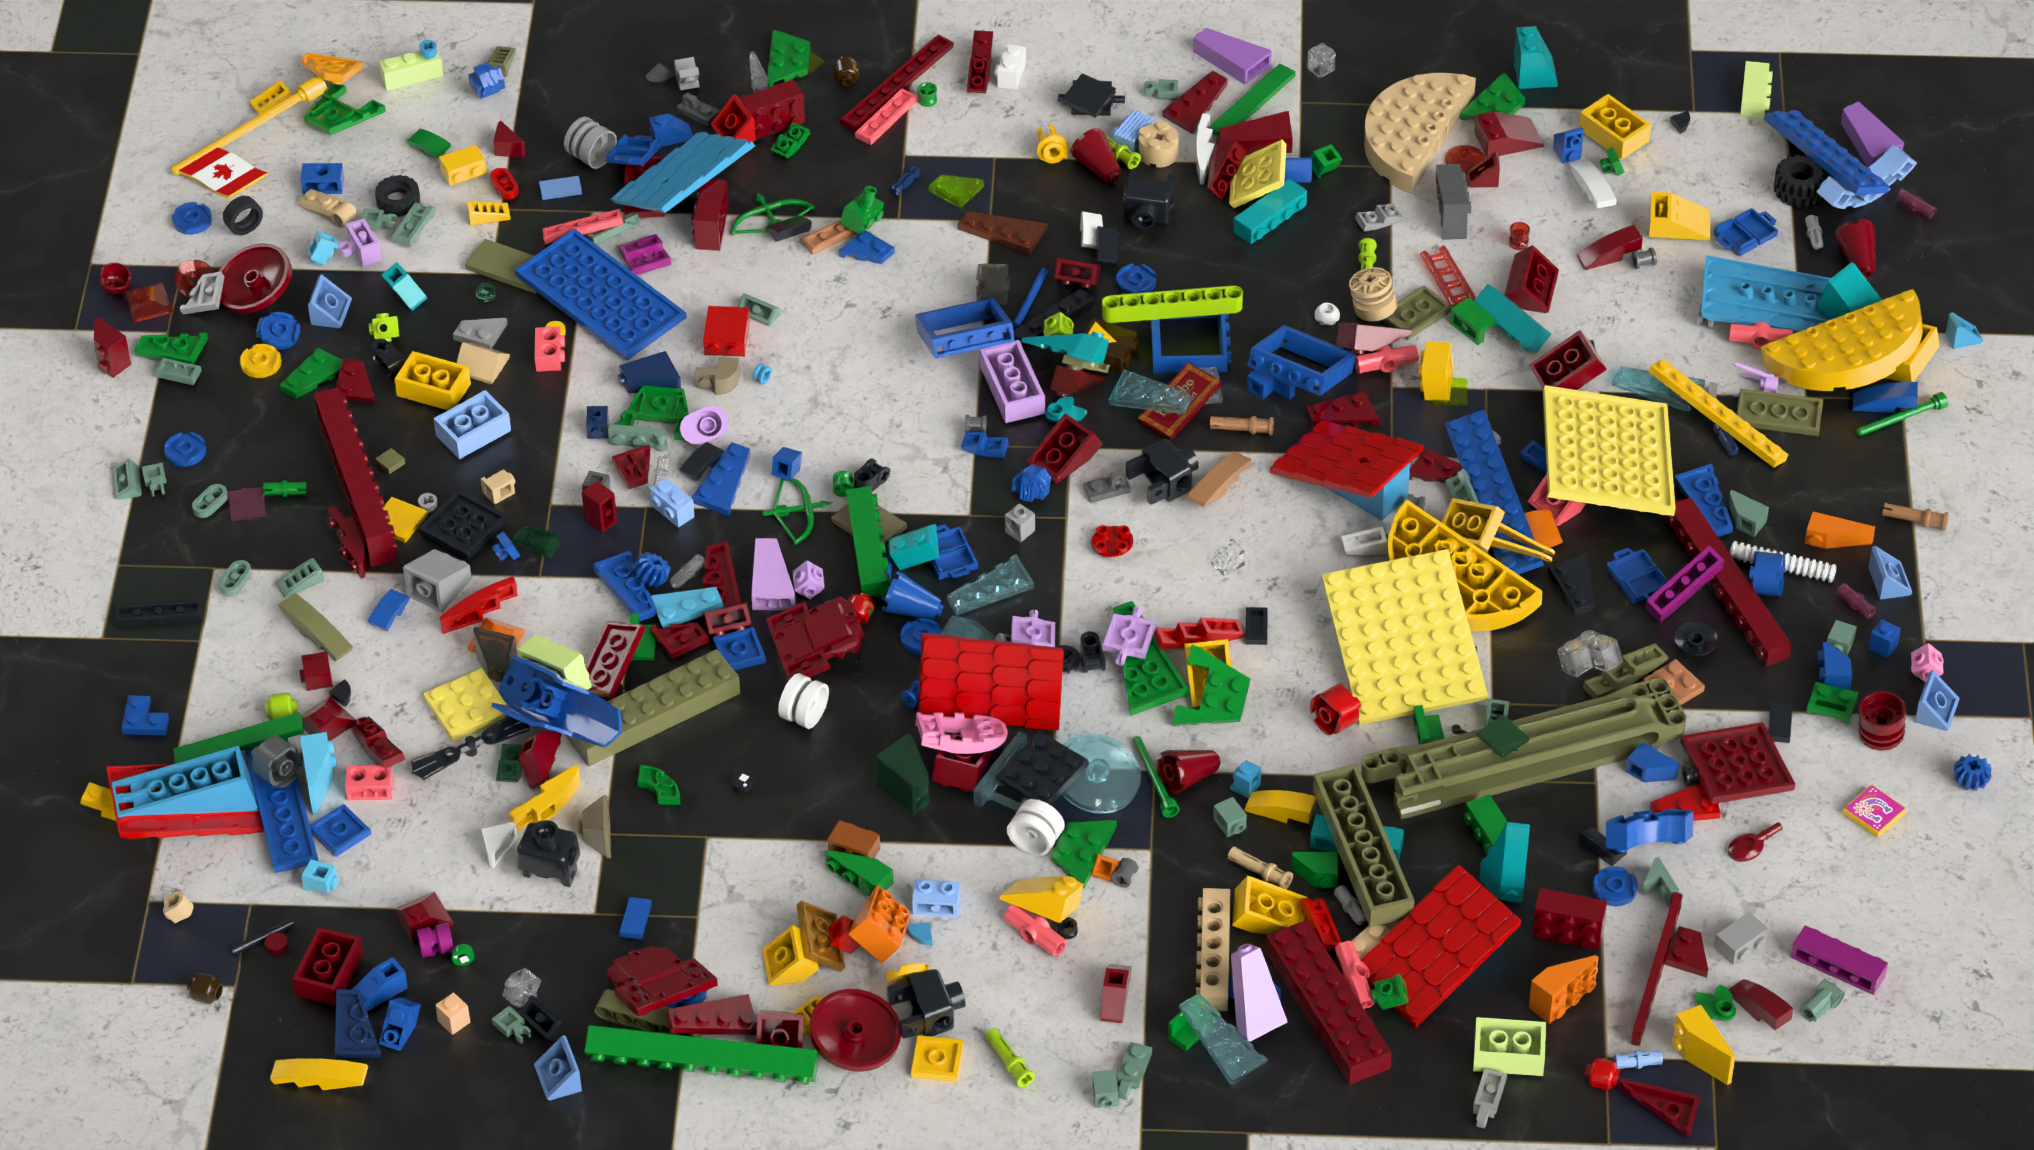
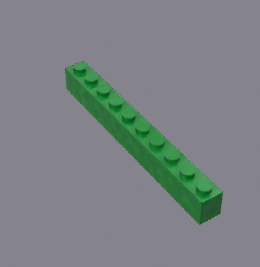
(701, 1054)

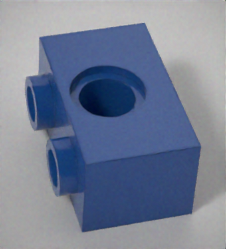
(322, 177)

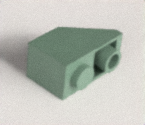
(1747, 513)

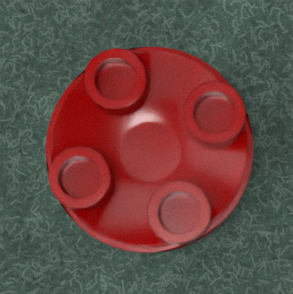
(1112, 540)

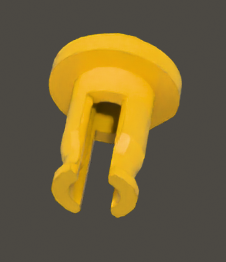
(1046, 143)

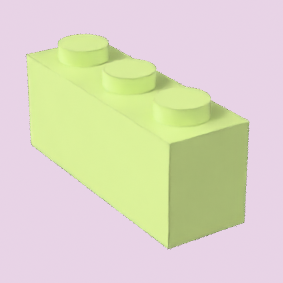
(409, 69)
(1756, 89)

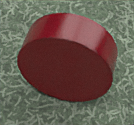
(276, 943)

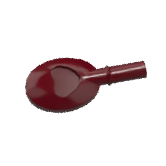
(1751, 845)

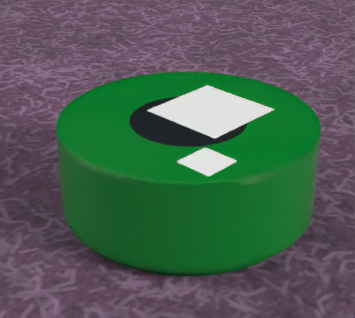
(462, 954)

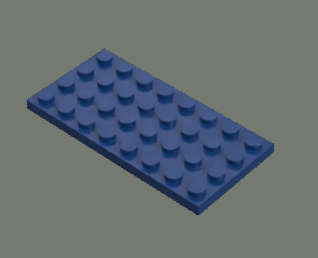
(600, 294)

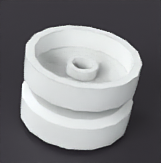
(803, 701)
(1035, 827)

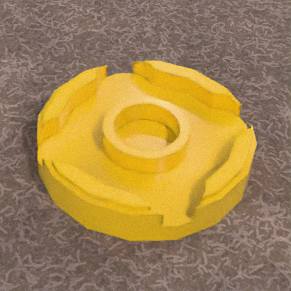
(260, 361)
(901, 976)

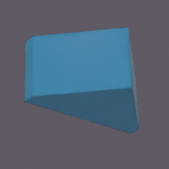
(1961, 333)

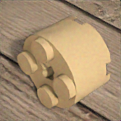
(1158, 144)

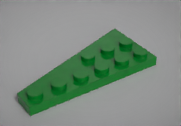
(1152, 679)

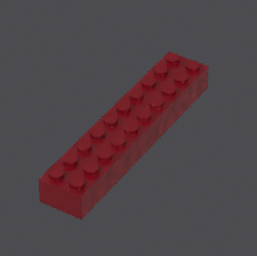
(356, 476)

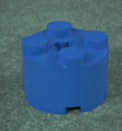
(1768, 573)

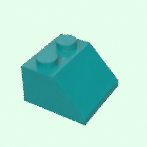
(914, 547)

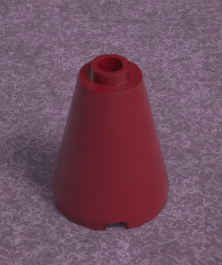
(1097, 155)
(1858, 245)
(1186, 767)

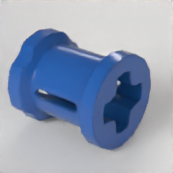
(910, 696)

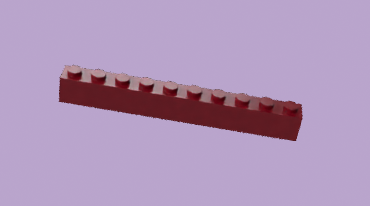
(1731, 585)

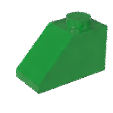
(1317, 867)

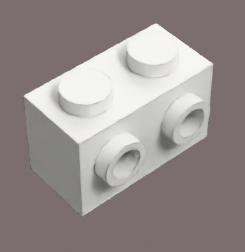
(1011, 66)

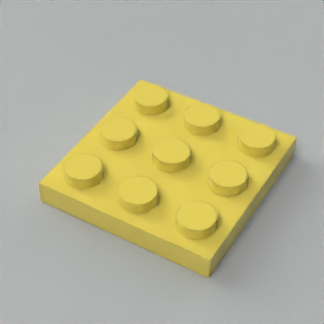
(1259, 174)
(465, 704)

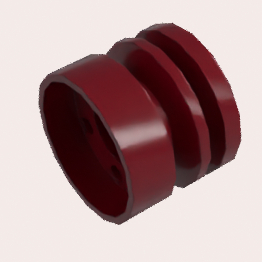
(1882, 720)

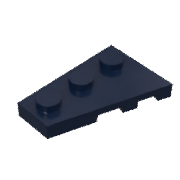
(353, 1029)

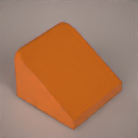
(1105, 867)

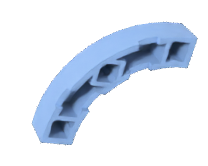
(1891, 166)

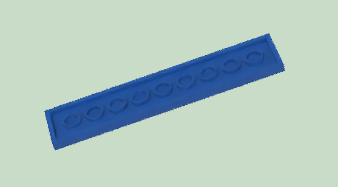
(1491, 482)

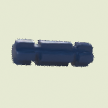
(905, 180)
(1726, 440)

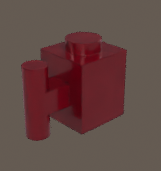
(316, 671)

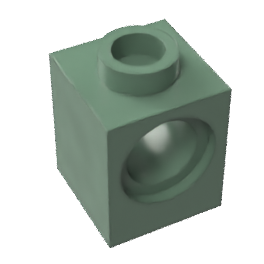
(1842, 636)
(1230, 817)
(1105, 1088)

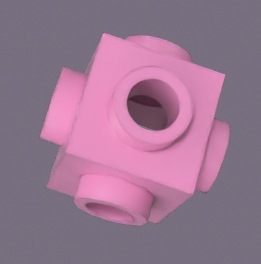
(1925, 660)

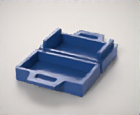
(633, 150)
(1746, 231)
(954, 554)
(1636, 574)

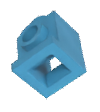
(1246, 779)

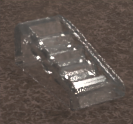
(758, 75)

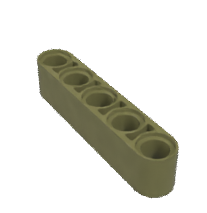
(613, 1010)

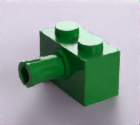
(863, 211)

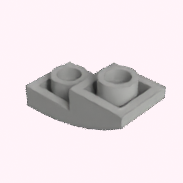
(1382, 216)

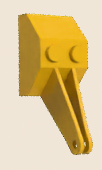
(1480, 523)

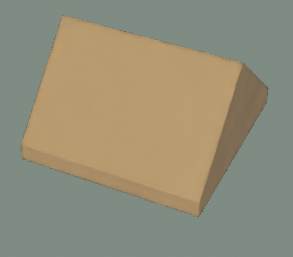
(482, 361)

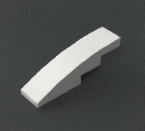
(1204, 148)
(1593, 184)
(1367, 542)

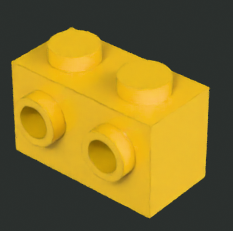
(462, 165)

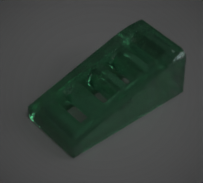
(534, 541)

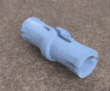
(1638, 1059)

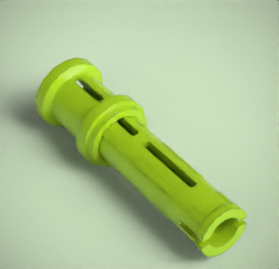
(1123, 154)
(1367, 253)
(1014, 1064)

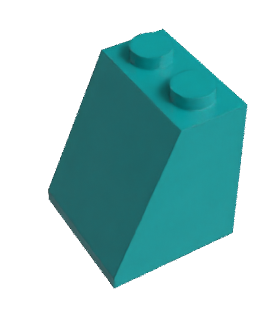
(1533, 60)
(1847, 293)

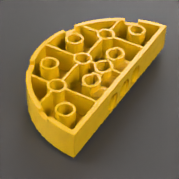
(1849, 348)
(1489, 590)

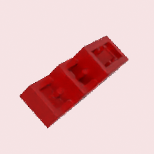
(472, 608)
(1205, 630)

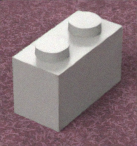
(1741, 938)

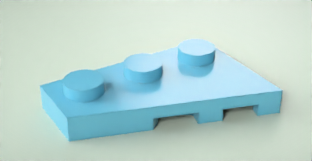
(685, 605)

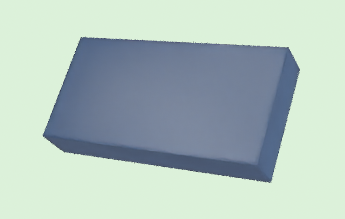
(560, 187)

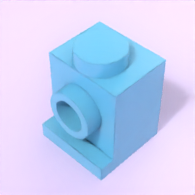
(322, 247)
(319, 877)

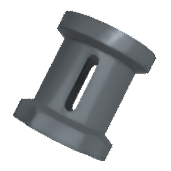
(1644, 258)
(976, 423)
(1123, 875)

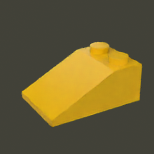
(1197, 676)
(1046, 896)
(1265, 907)
(1703, 1044)

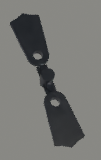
(436, 761)

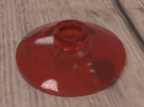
(1465, 155)
(190, 270)

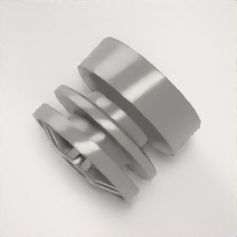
(589, 142)

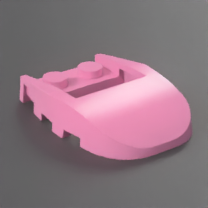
(977, 734)

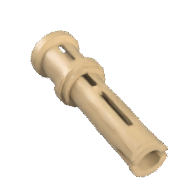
(1269, 871)

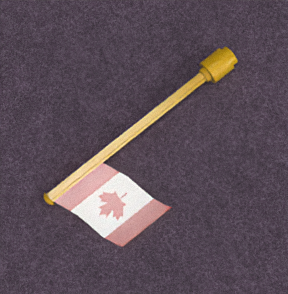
(225, 171)

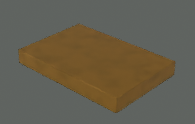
(815, 936)

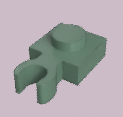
(1164, 88)
(376, 218)
(154, 477)
(510, 1023)

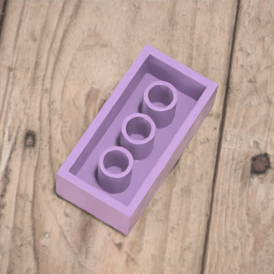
(1012, 381)

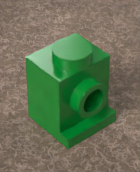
(1325, 160)
(1396, 993)

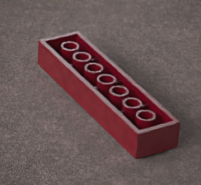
(1328, 1002)

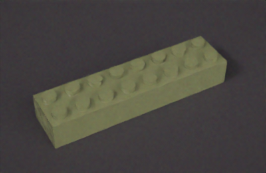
(666, 703)
(1363, 845)

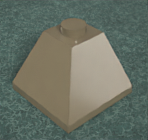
(596, 826)

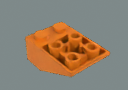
(880, 924)
(1561, 987)

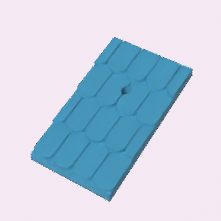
(682, 172)
(1760, 293)

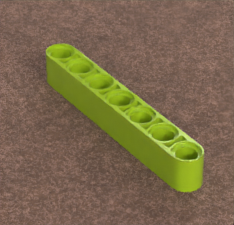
(1172, 304)

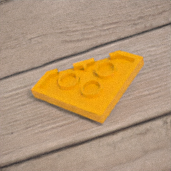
(330, 67)

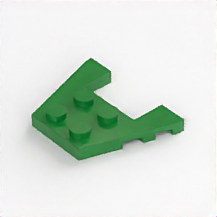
(334, 116)
(657, 405)
(1222, 696)

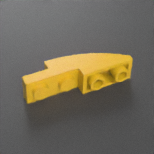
(553, 797)
(100, 799)

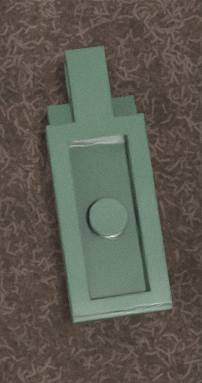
(630, 221)
(1133, 1068)

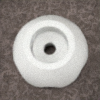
(1327, 314)

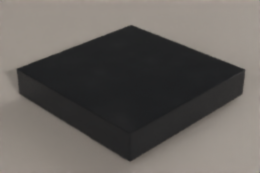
(1088, 95)

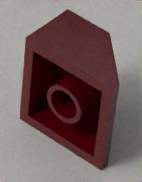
(110, 349)

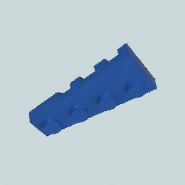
(724, 479)
(1704, 490)
(622, 581)

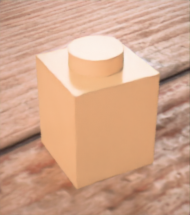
(452, 1013)

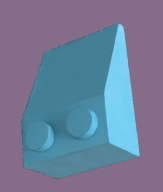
(318, 766)

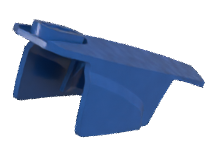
(557, 704)

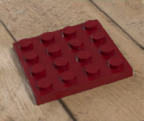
(1737, 763)

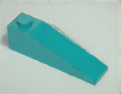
(1082, 346)
(1506, 863)

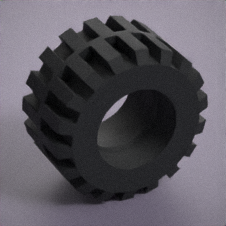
(1798, 181)

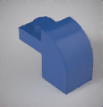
(1263, 384)

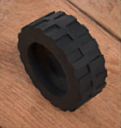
(397, 184)

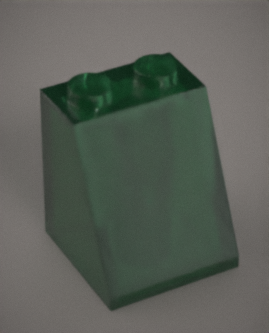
(904, 774)

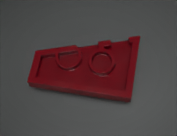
(1346, 409)

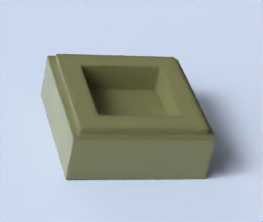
(390, 461)

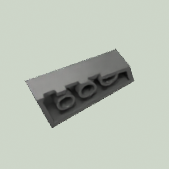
(1453, 201)

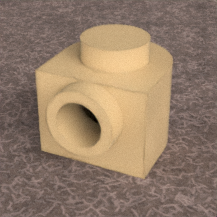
(177, 907)

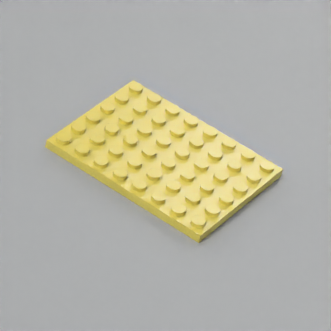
(1608, 450)
(1404, 636)

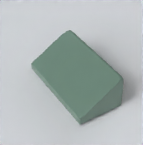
(760, 310)
(127, 480)

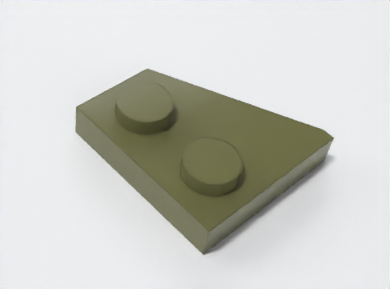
(1078, 364)

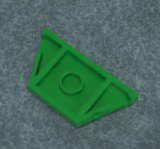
(787, 58)
(1498, 97)
(1080, 845)

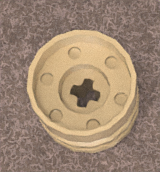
(1373, 294)

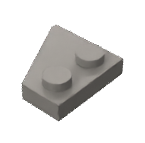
(206, 294)
(480, 331)

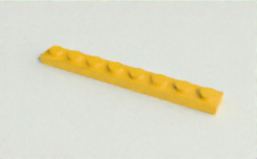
(1718, 413)

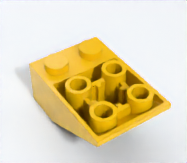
(1677, 218)

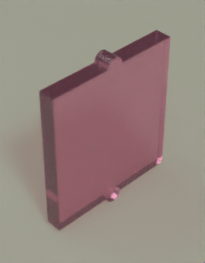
(247, 503)

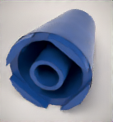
(911, 599)

